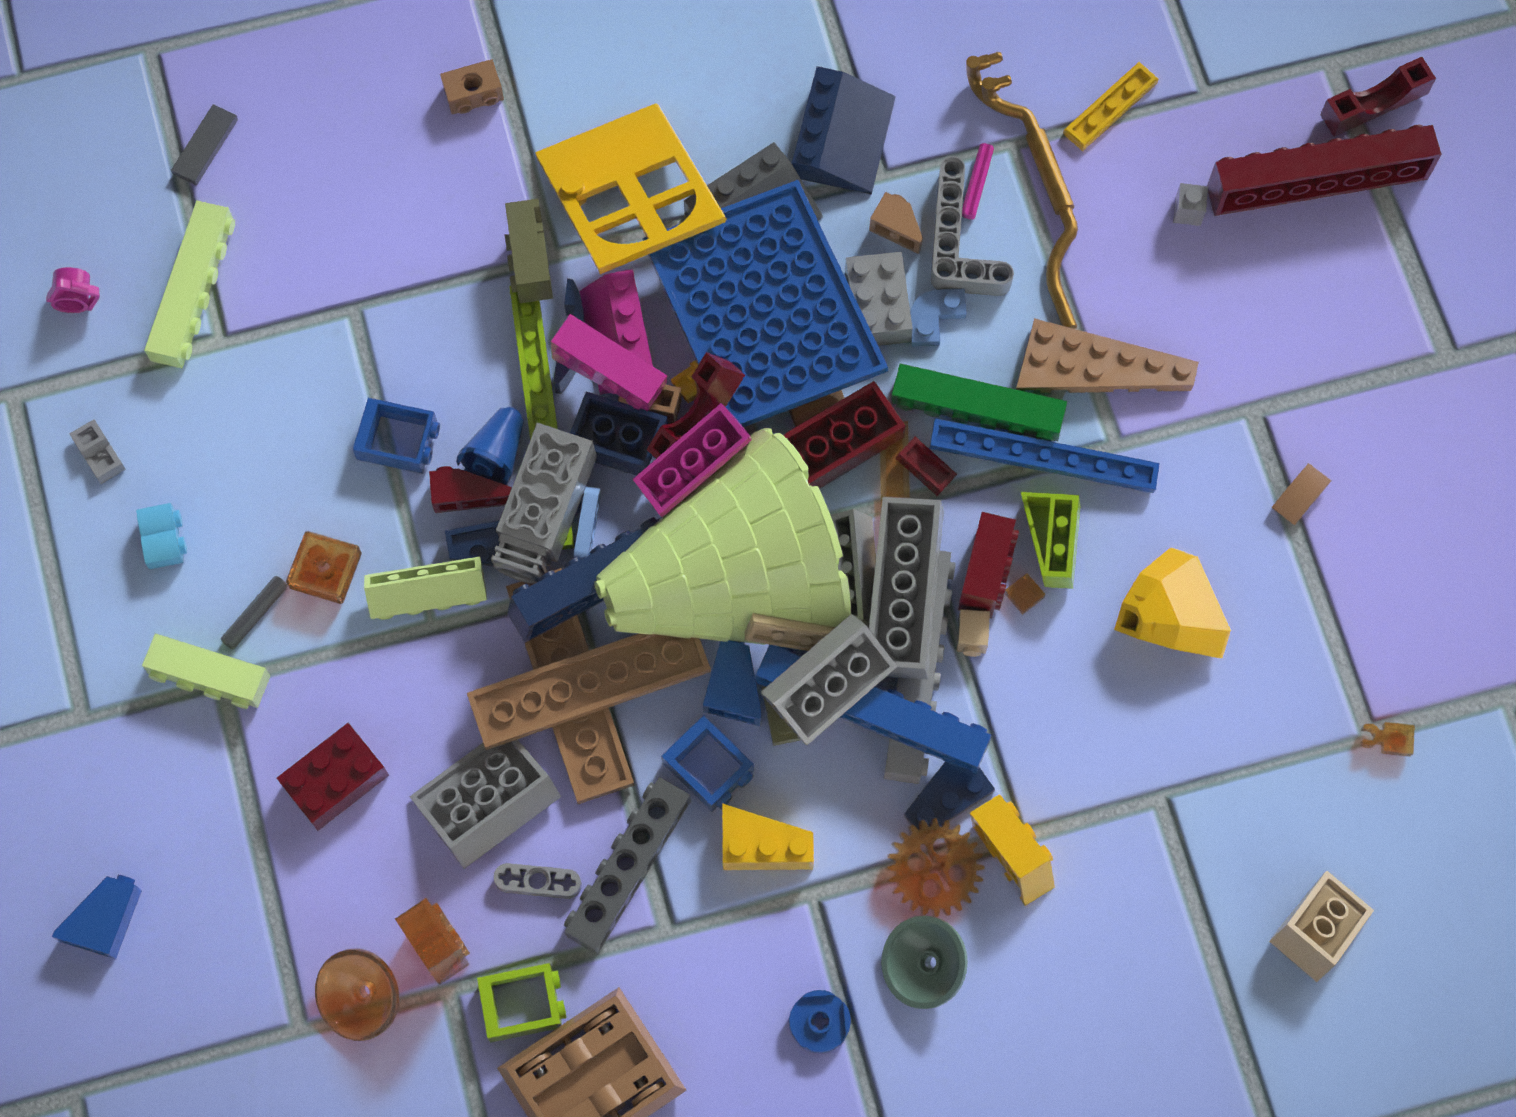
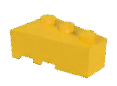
(1014, 847)

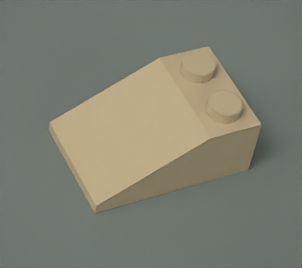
(1322, 926)

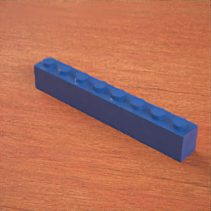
(898, 718)

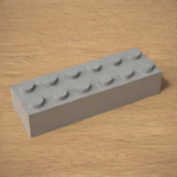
(907, 582)

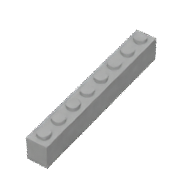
(903, 761)

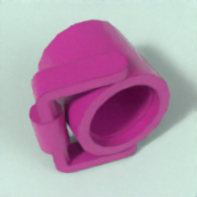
(72, 290)

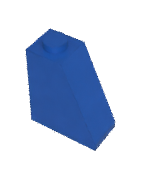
(733, 685)
(101, 917)

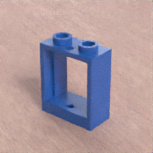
(368, 427)
(687, 743)

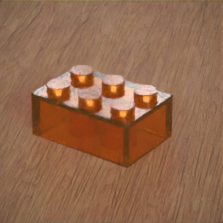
(434, 940)

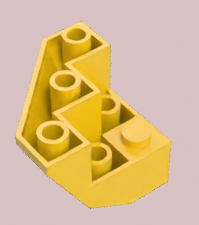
(1175, 607)

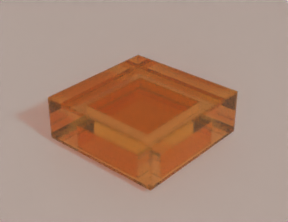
(1024, 593)

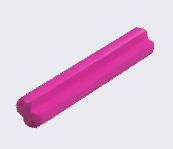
(977, 181)

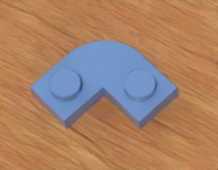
(931, 308)

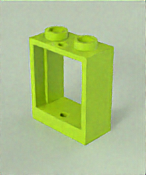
(489, 1007)

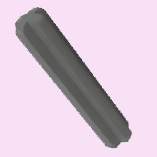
(254, 612)

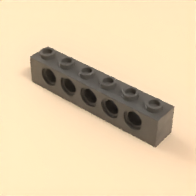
(595, 934)

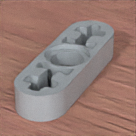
(514, 886)

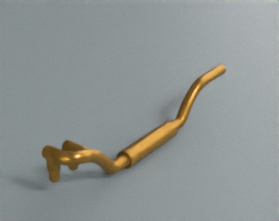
(1047, 168)

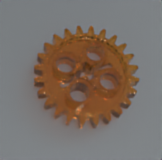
(958, 853)

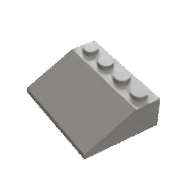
(485, 798)

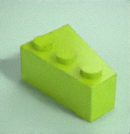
(1054, 533)

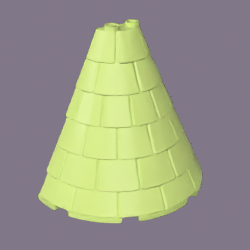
(733, 549)

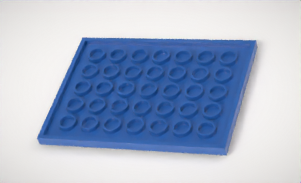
(770, 304)

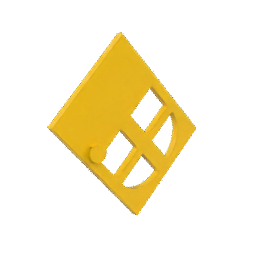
(616, 157)

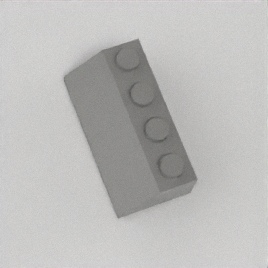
(829, 679)

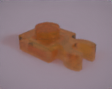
(1393, 738)

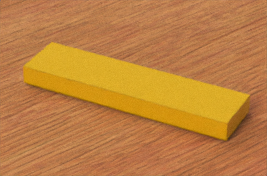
(1110, 106)

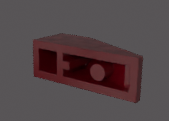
(463, 490)

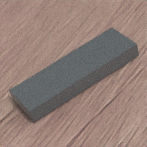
(204, 144)

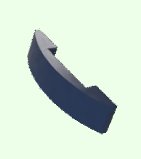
(573, 306)

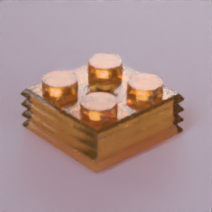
(316, 551)

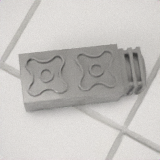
(542, 503)

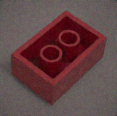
(989, 564)
(332, 776)

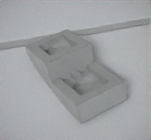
(97, 451)

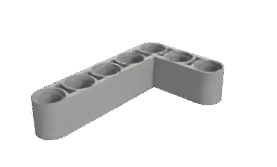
(950, 236)

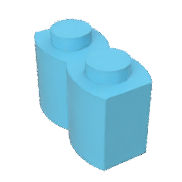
(160, 535)

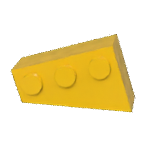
(763, 843)

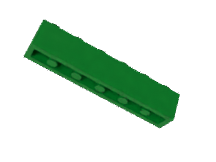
(978, 402)

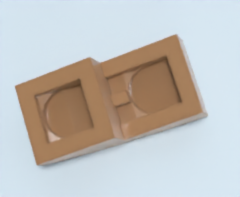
(1301, 494)

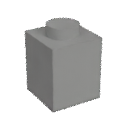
(1190, 204)

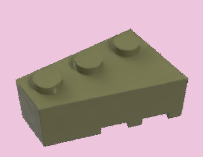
(528, 250)

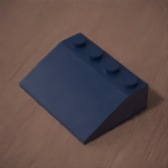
(842, 131)

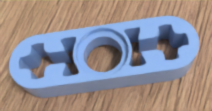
(587, 522)

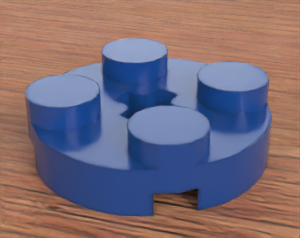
(832, 1009)

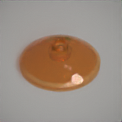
(343, 997)

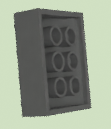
(752, 177)

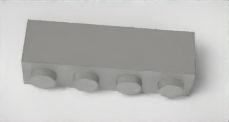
(858, 560)

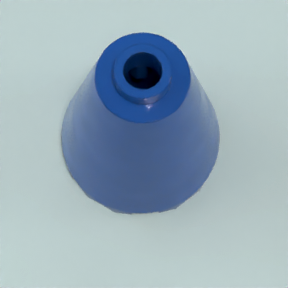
(494, 447)

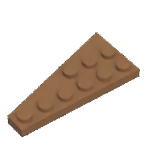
(1088, 362)

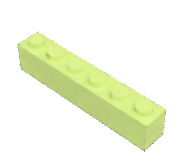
(190, 284)

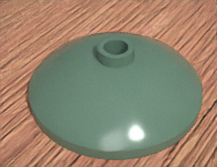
(908, 959)

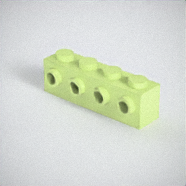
(425, 588)
(205, 671)

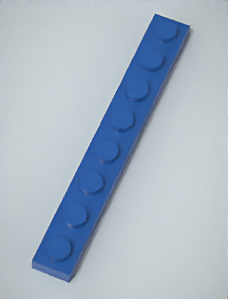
(1044, 455)

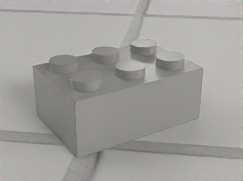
(882, 295)

